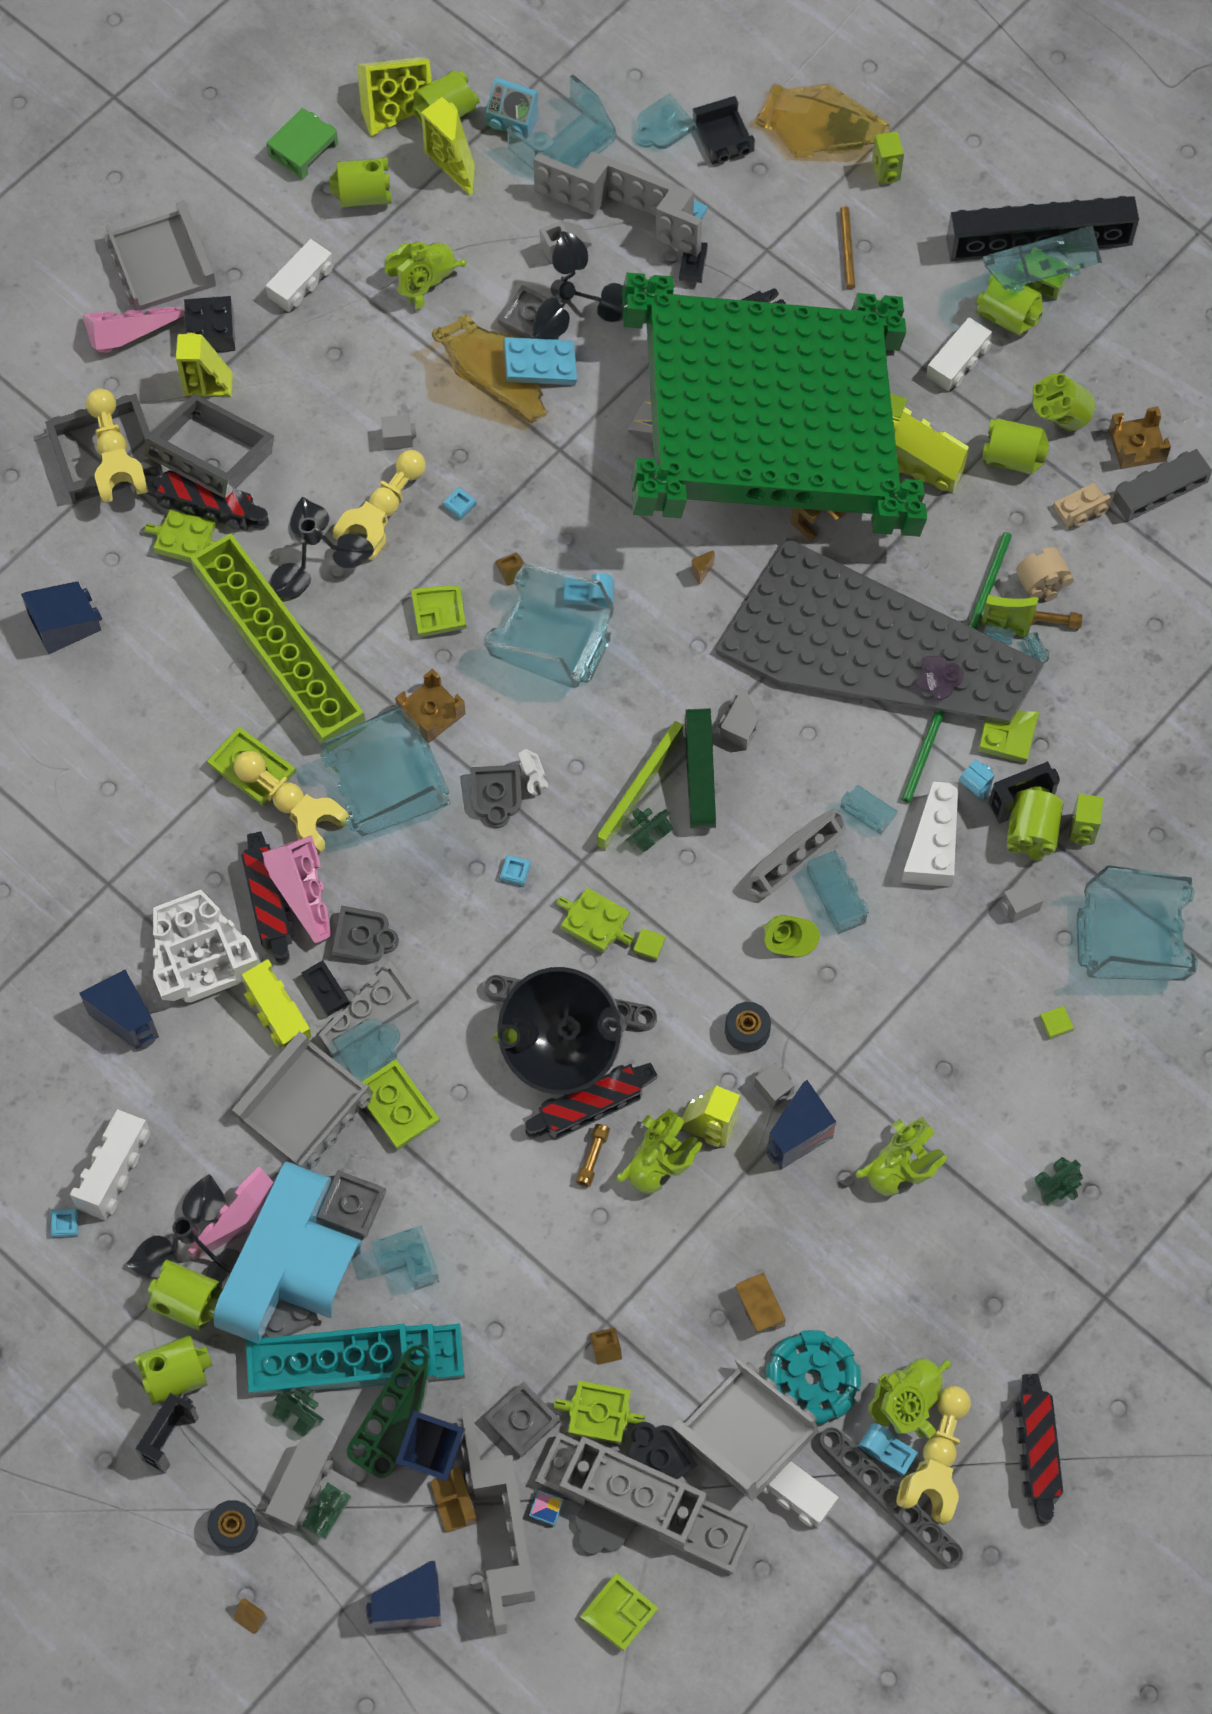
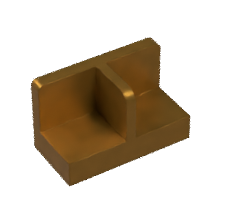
(760, 1303)
(453, 1501)

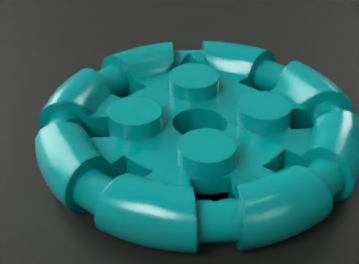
(824, 1365)

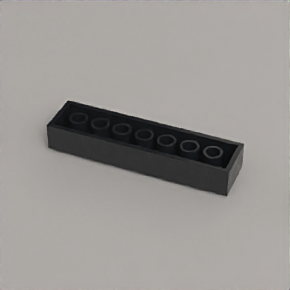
(993, 230)

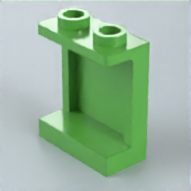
(301, 142)

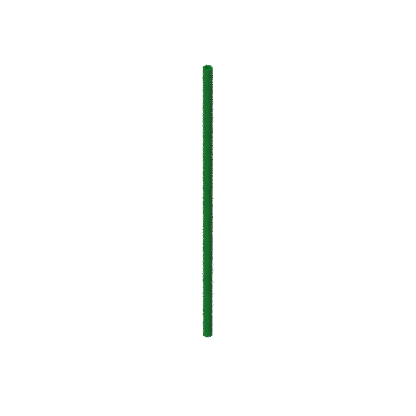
(973, 623)

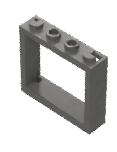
(196, 468)
(87, 487)

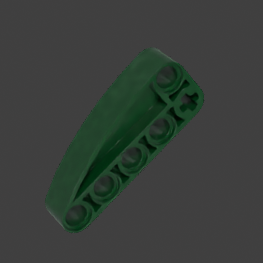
(700, 768)
(395, 1422)

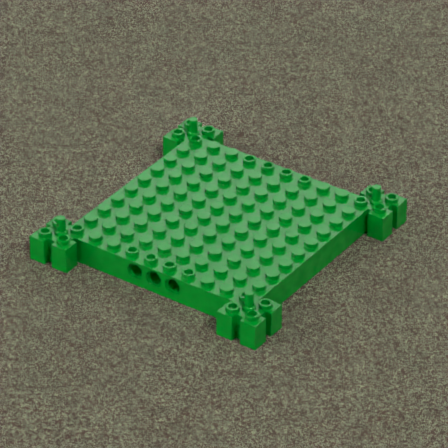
(771, 405)

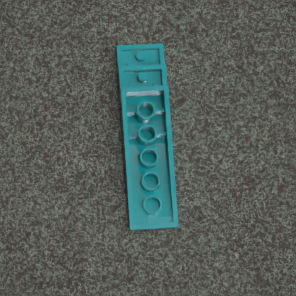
(351, 1357)

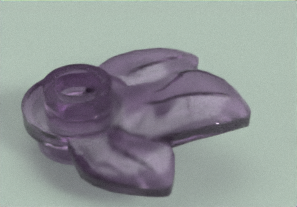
(936, 678)

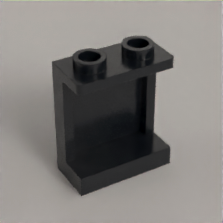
(722, 130)
(1005, 789)
(161, 1428)

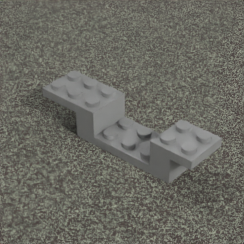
(605, 177)
(488, 1480)
(647, 1497)

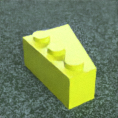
(201, 368)
(273, 1004)
(712, 1115)

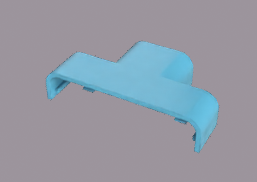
(286, 1257)

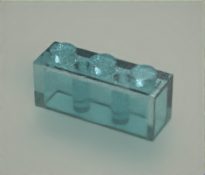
(837, 891)

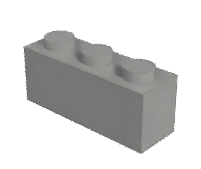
(299, 1485)

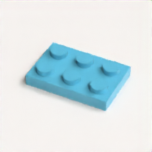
(540, 361)

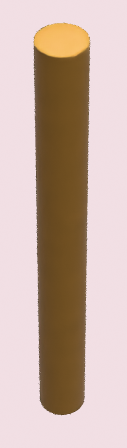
(847, 247)

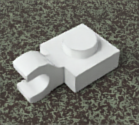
(531, 766)

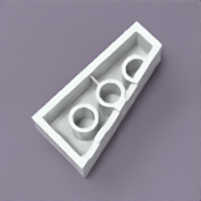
(934, 845)
(111, 1165)

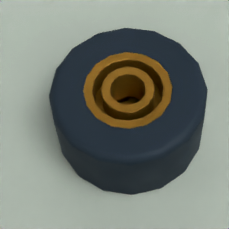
(750, 1035)
(236, 1535)

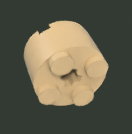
(1044, 574)

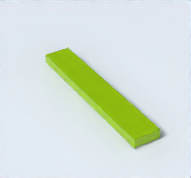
(639, 785)

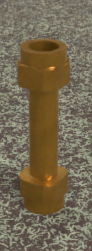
(1073, 620)
(599, 1136)

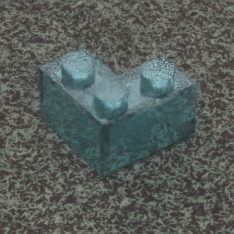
(410, 1251)

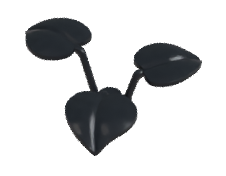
(568, 256)
(307, 523)
(203, 1203)

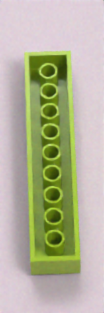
(276, 639)

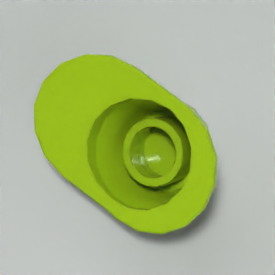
(791, 935)

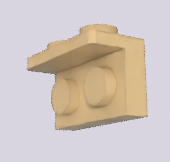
(1082, 505)

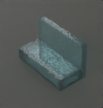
(868, 809)

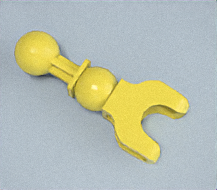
(112, 446)
(383, 502)
(289, 799)
(939, 1453)

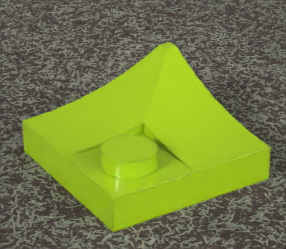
(438, 609)
(1010, 613)
(1010, 740)
(619, 1612)

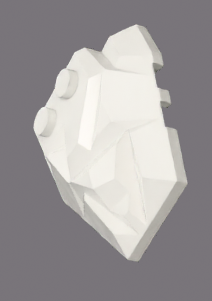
(197, 949)

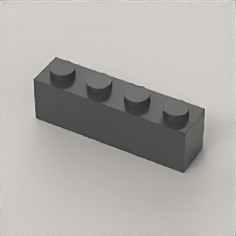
(1161, 484)

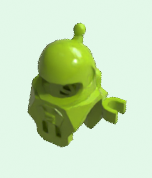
(420, 268)
(650, 1157)
(893, 1161)
(894, 1398)

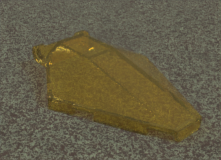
(819, 120)
(480, 361)

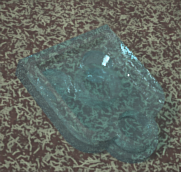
(663, 124)
(367, 1047)

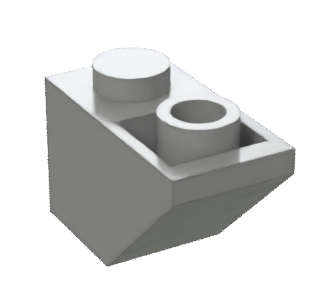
(550, 234)
(741, 721)

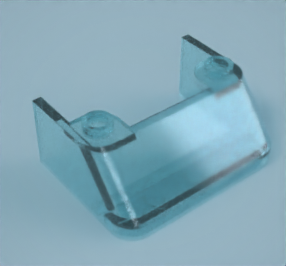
(588, 133)
(1044, 259)

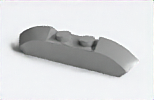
(796, 853)

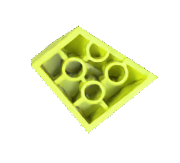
(388, 90)
(447, 143)
(929, 454)

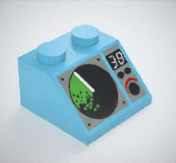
(512, 106)

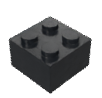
(213, 320)

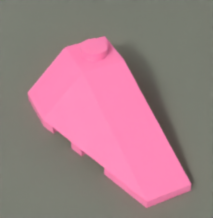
(113, 330)
(295, 875)
(236, 1217)

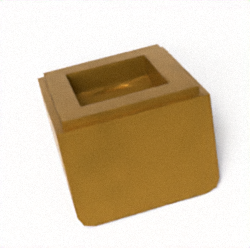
(702, 565)
(509, 567)
(606, 1346)
(249, 1616)

